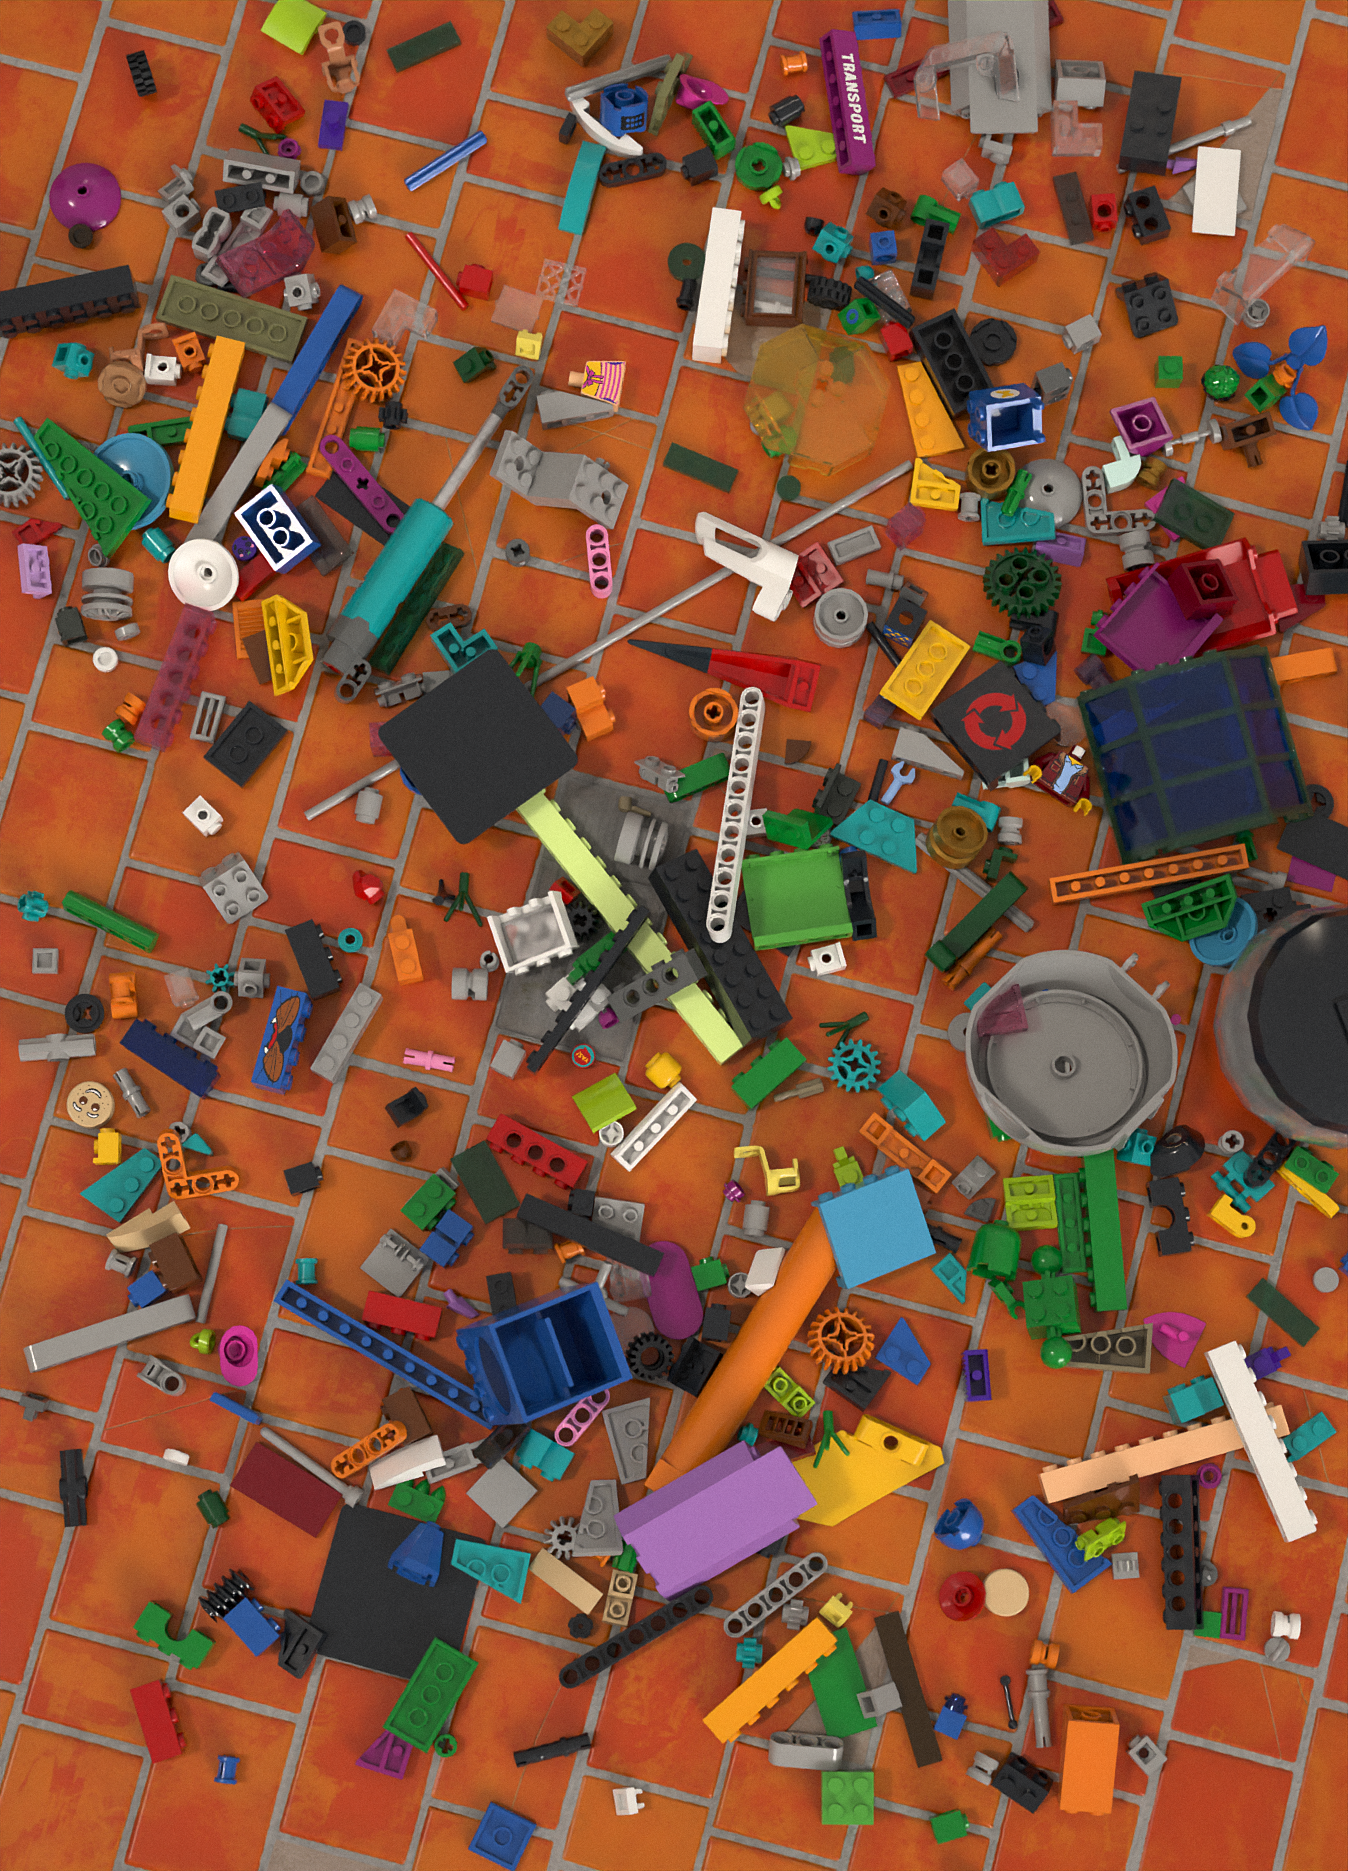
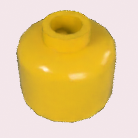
(663, 1070)

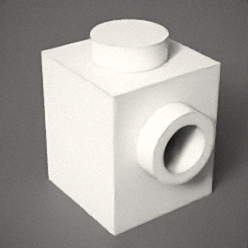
(203, 817)

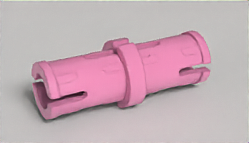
(429, 1060)

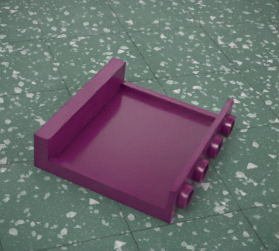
(1150, 625)

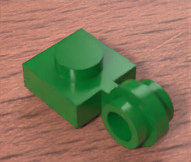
(1090, 643)

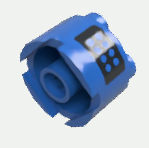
(623, 109)

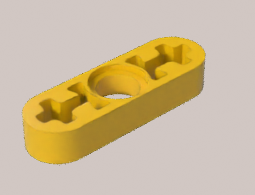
(1315, 1197)

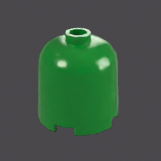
(995, 1251)

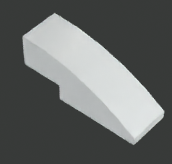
(407, 1463)

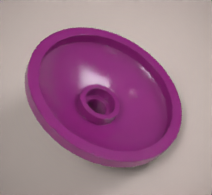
(95, 207)

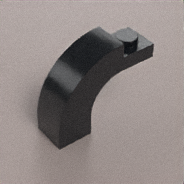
(858, 895)

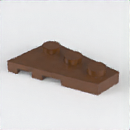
(1112, 1502)

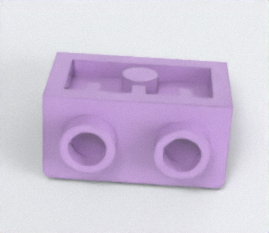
(34, 570)

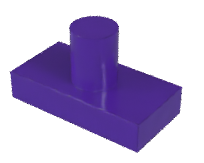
(333, 125)

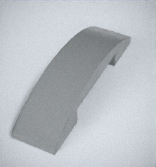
(251, 227)

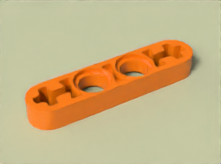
(367, 1447)

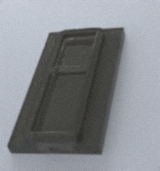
(334, 548)

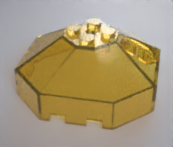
(811, 425)

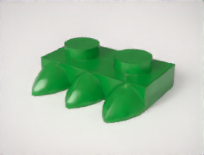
(417, 1500)

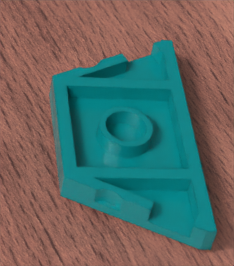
(881, 834)

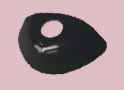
(1177, 1156)

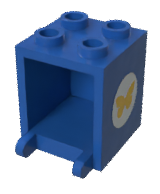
(1005, 417)

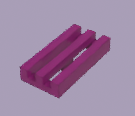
(1243, 1615)

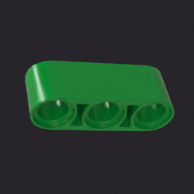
(700, 777)

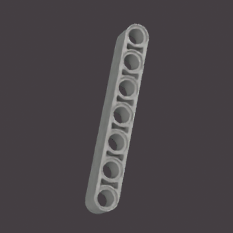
(240, 474)
(109, 1333)

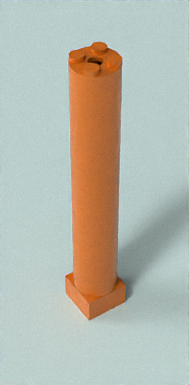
(750, 1356)

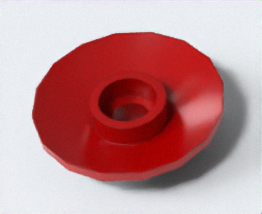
(953, 1593)

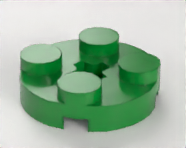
(761, 179)

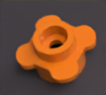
(1284, 375)

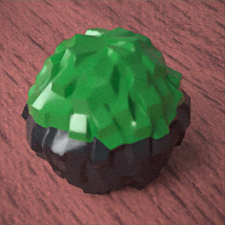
(1220, 382)

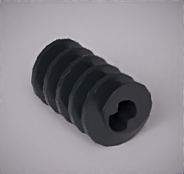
(226, 1594)

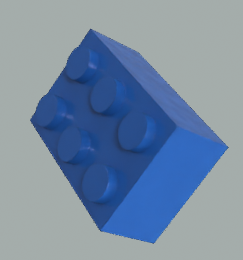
(277, 529)

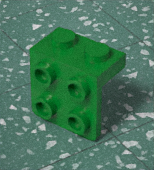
(797, 828)

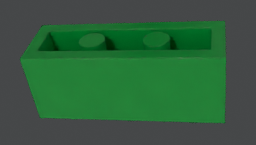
(767, 1073)

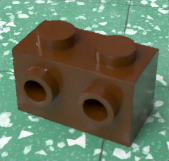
(333, 225)

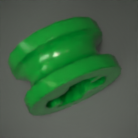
(452, 1741)

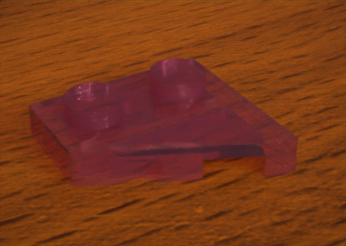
(1003, 1015)

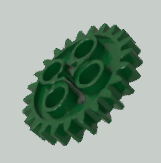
(1039, 594)

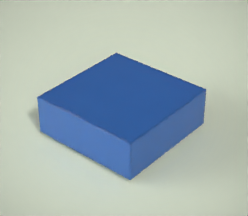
(949, 1722)

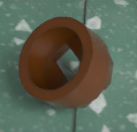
(401, 1150)

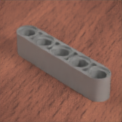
(787, 1592)

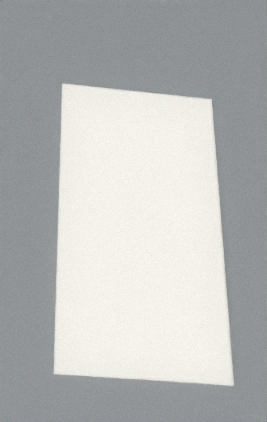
(1216, 191)

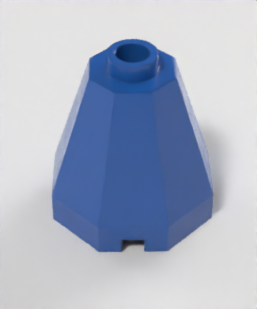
(419, 1554)

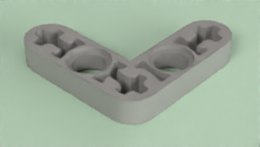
(1100, 512)

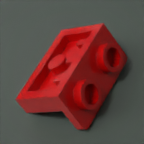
(276, 104)

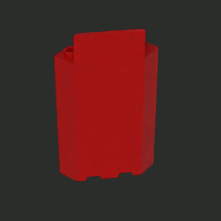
(1257, 580)

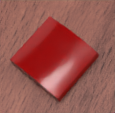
(814, 575)

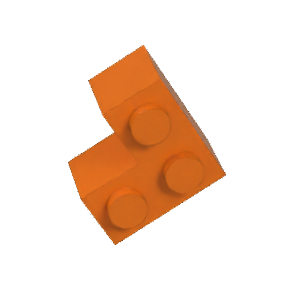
(591, 713)

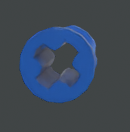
(227, 1769)

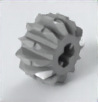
(561, 1529)

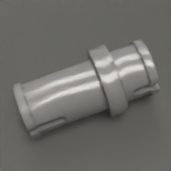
(883, 579)

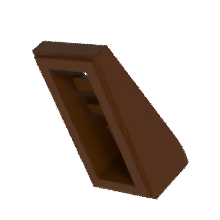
(791, 1439)

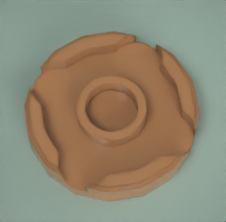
(122, 384)

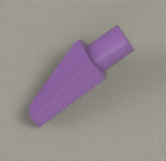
(1181, 164)
(459, 1305)

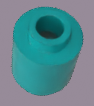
(158, 544)

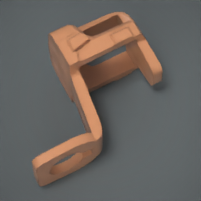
(338, 63)
(137, 354)

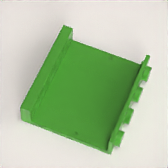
(795, 897)

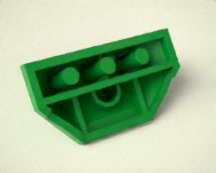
(1193, 909)

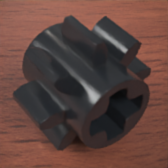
(393, 415)

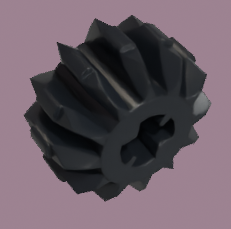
(583, 914)

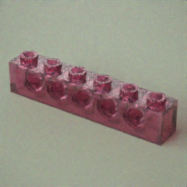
(191, 618)

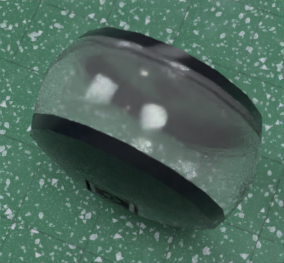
(1286, 1026)

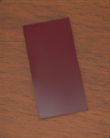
(286, 1489)

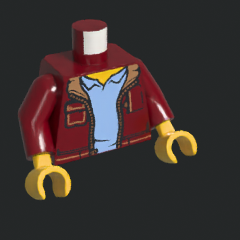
(1063, 777)

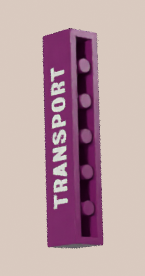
(847, 102)

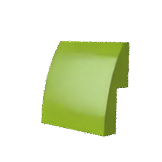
(294, 23)
(604, 1102)
(1030, 1202)

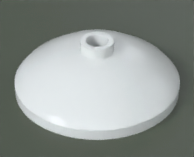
(190, 578)

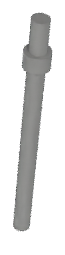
(1226, 128)

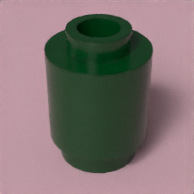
(213, 1508)

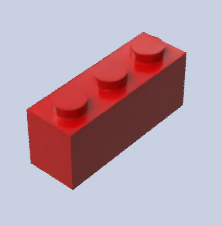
(401, 1315)
(158, 1720)

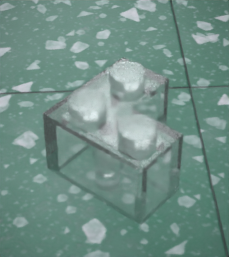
(1071, 137)
(404, 313)

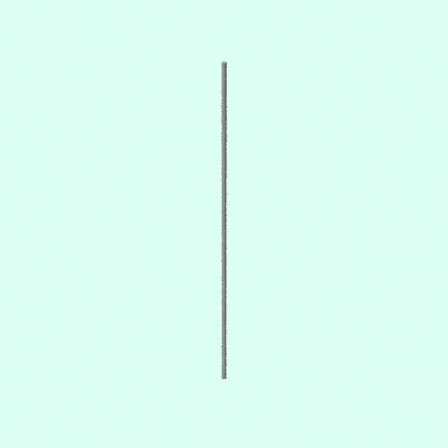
(639, 622)

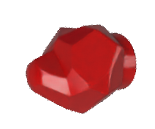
(367, 886)

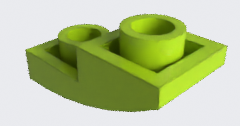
(788, 1393)

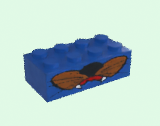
(281, 1040)

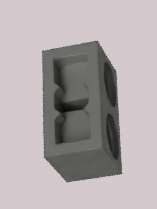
(1052, 383)

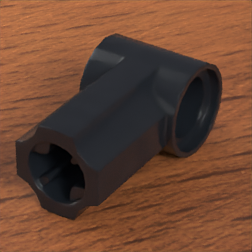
(1047, 620)

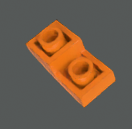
(272, 461)

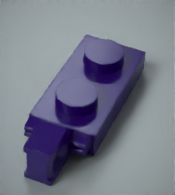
(1266, 1361)

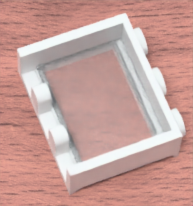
(533, 934)

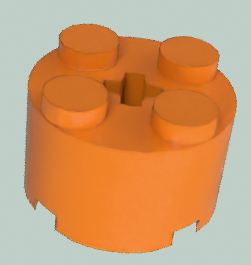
(701, 708)

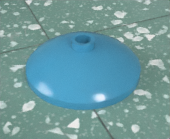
(1216, 948)

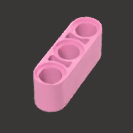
(595, 550)
(579, 1428)

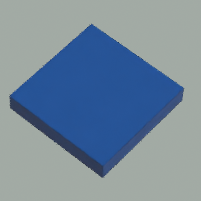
(236, 1408)
(502, 1836)

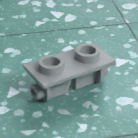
(390, 691)
(659, 773)

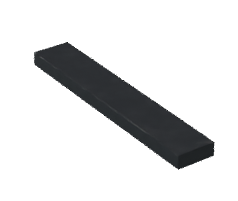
(590, 1235)

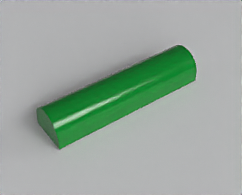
(110, 921)

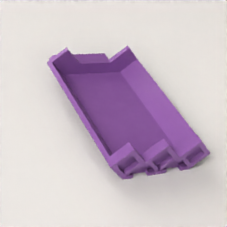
(714, 1517)

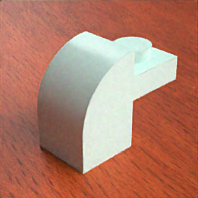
(1123, 472)

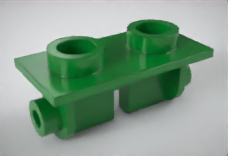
(287, 472)

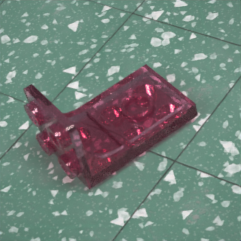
(270, 257)

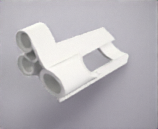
(769, 569)

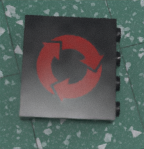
(995, 723)

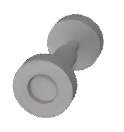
(1213, 431)

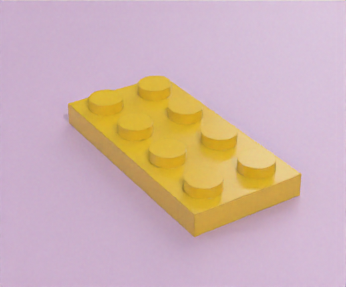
(925, 670)

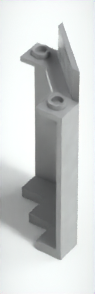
(974, 94)

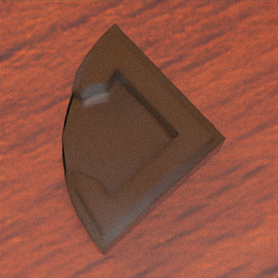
(796, 750)

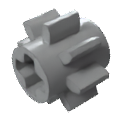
(1331, 529)
(795, 1614)

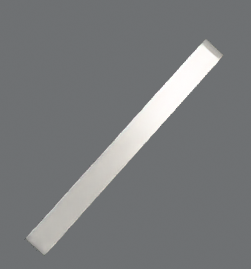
(736, 824)

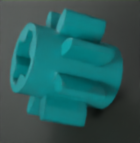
(33, 906)
(219, 972)
(749, 1653)

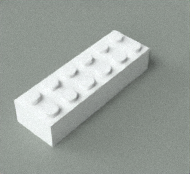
(718, 285)

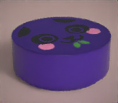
(244, 548)

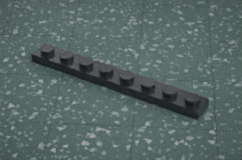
(593, 981)

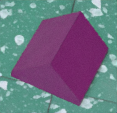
(1142, 426)

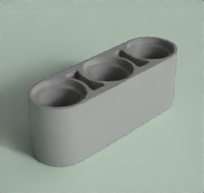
(805, 1751)

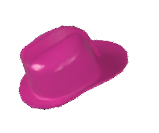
(698, 91)
(238, 1355)

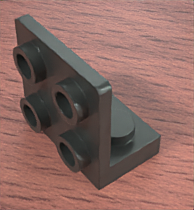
(836, 796)

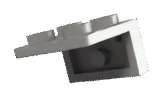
(233, 887)

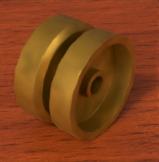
(956, 837)

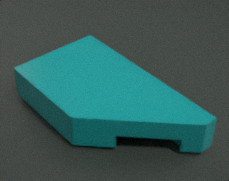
(952, 1276)

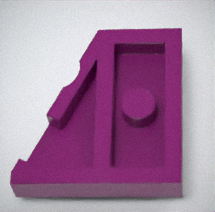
(387, 1755)

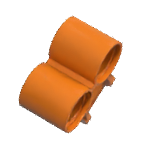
(123, 995)

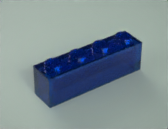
(171, 1059)

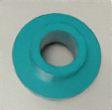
(350, 948)
(747, 1433)

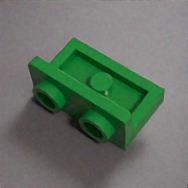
(1311, 1170)
(429, 1203)

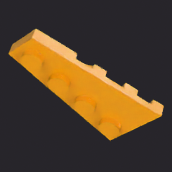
(928, 420)

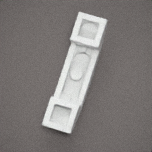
(624, 146)

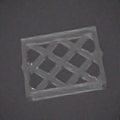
(574, 302)

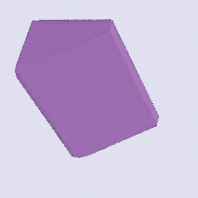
(1063, 549)

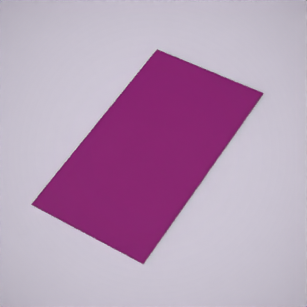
(1310, 875)

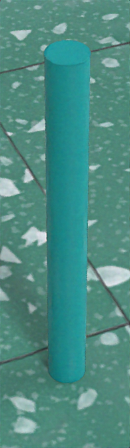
(29, 437)

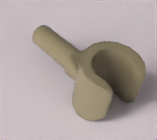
(625, 805)

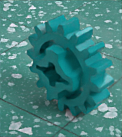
(866, 1069)

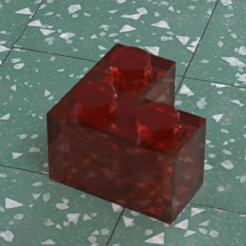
(1004, 261)

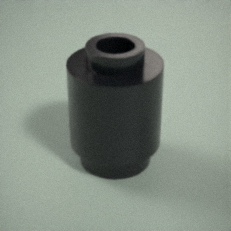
(786, 111)

